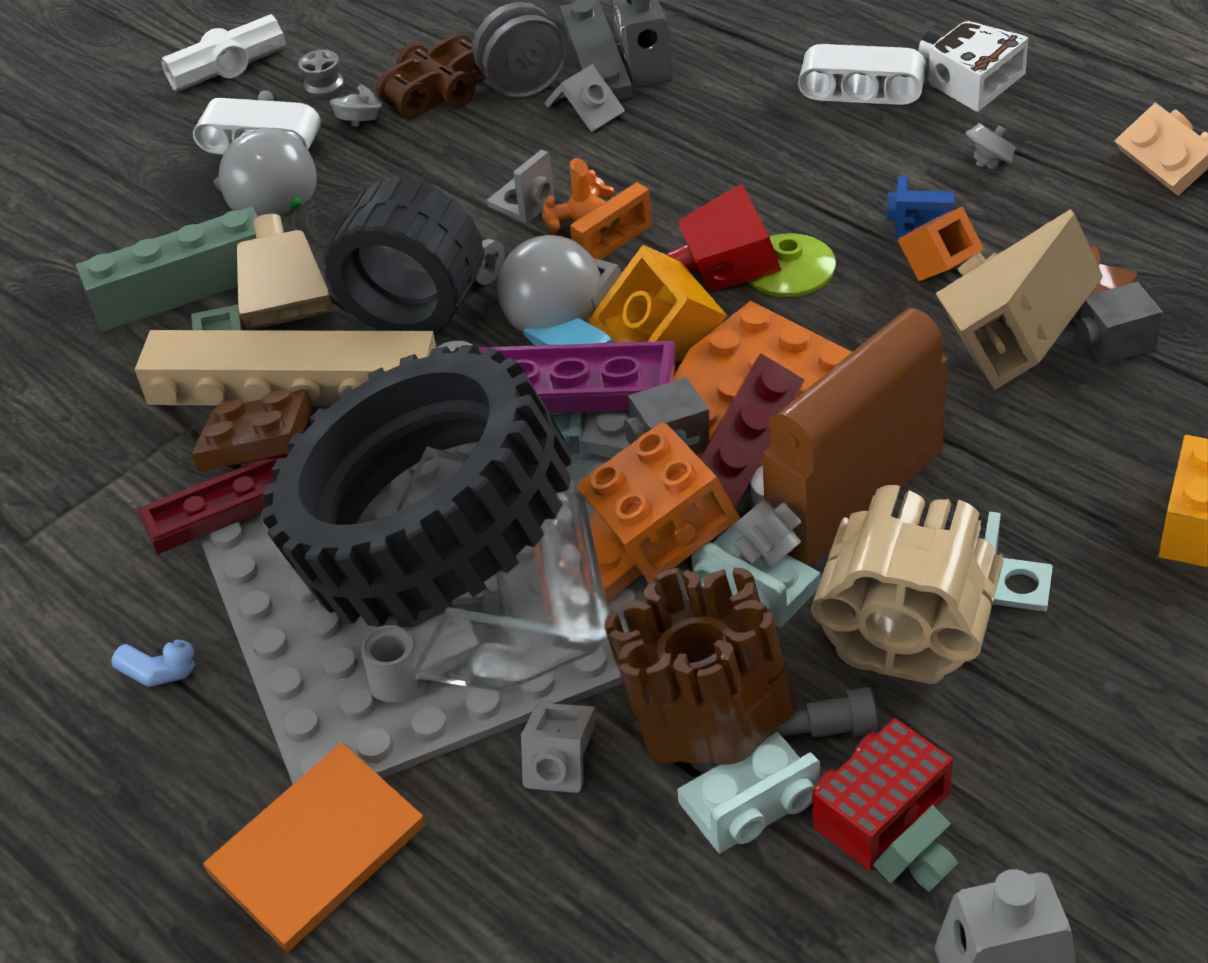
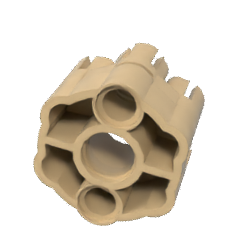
(908, 593)

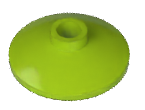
(804, 265)

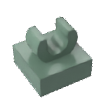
(917, 850)

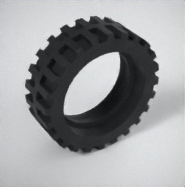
(451, 535)

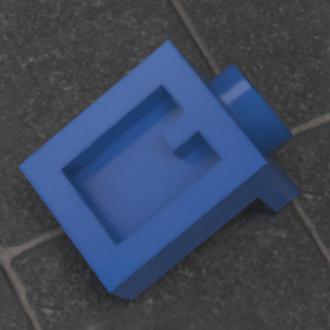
(916, 208)

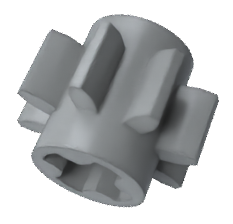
(767, 533)

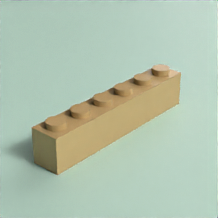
(249, 364)

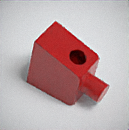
(726, 242)

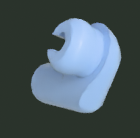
(152, 671)

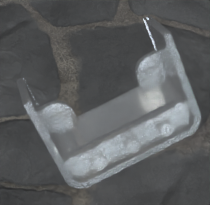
(548, 602)

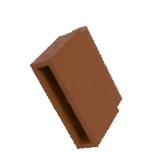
(858, 430)

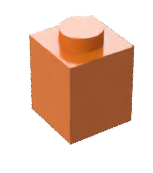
(940, 244)

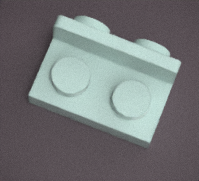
(780, 588)
(743, 798)

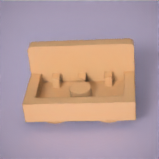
(1166, 147)

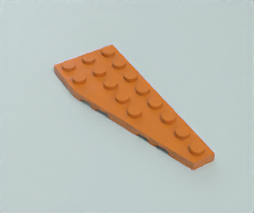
(716, 372)

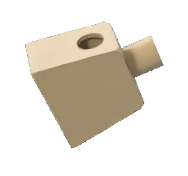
(278, 277)

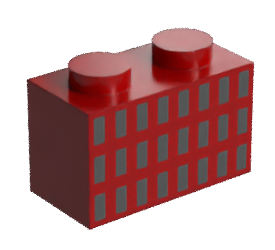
(880, 791)

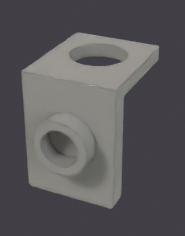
(589, 98)
(531, 185)

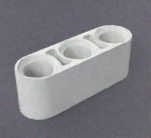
(880, 64)
(230, 118)

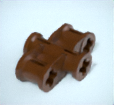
(431, 76)

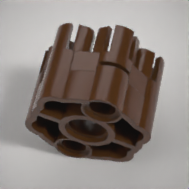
(702, 669)

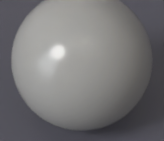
(266, 172)
(547, 283)

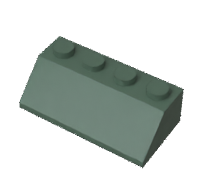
(166, 270)

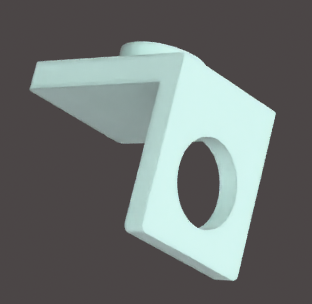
(1039, 572)

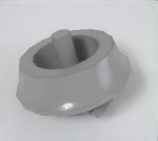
(357, 106)
(990, 146)

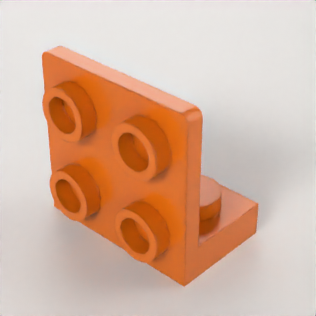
(659, 500)

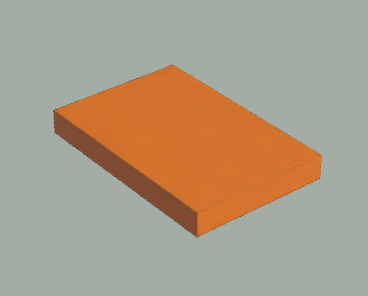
(314, 846)

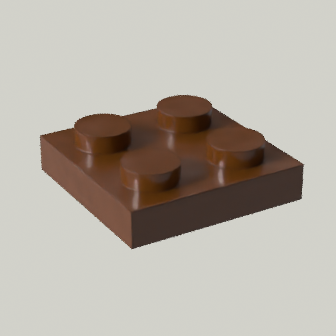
(251, 429)

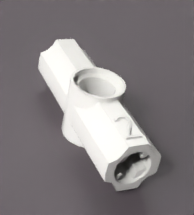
(241, 45)

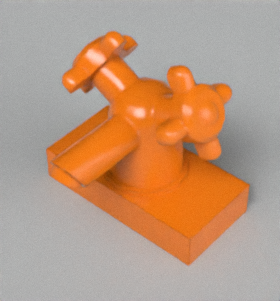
(598, 223)

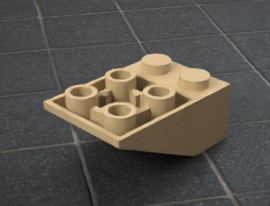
(1022, 298)

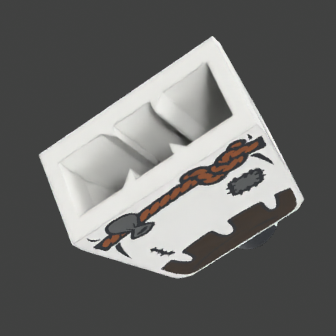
(974, 62)

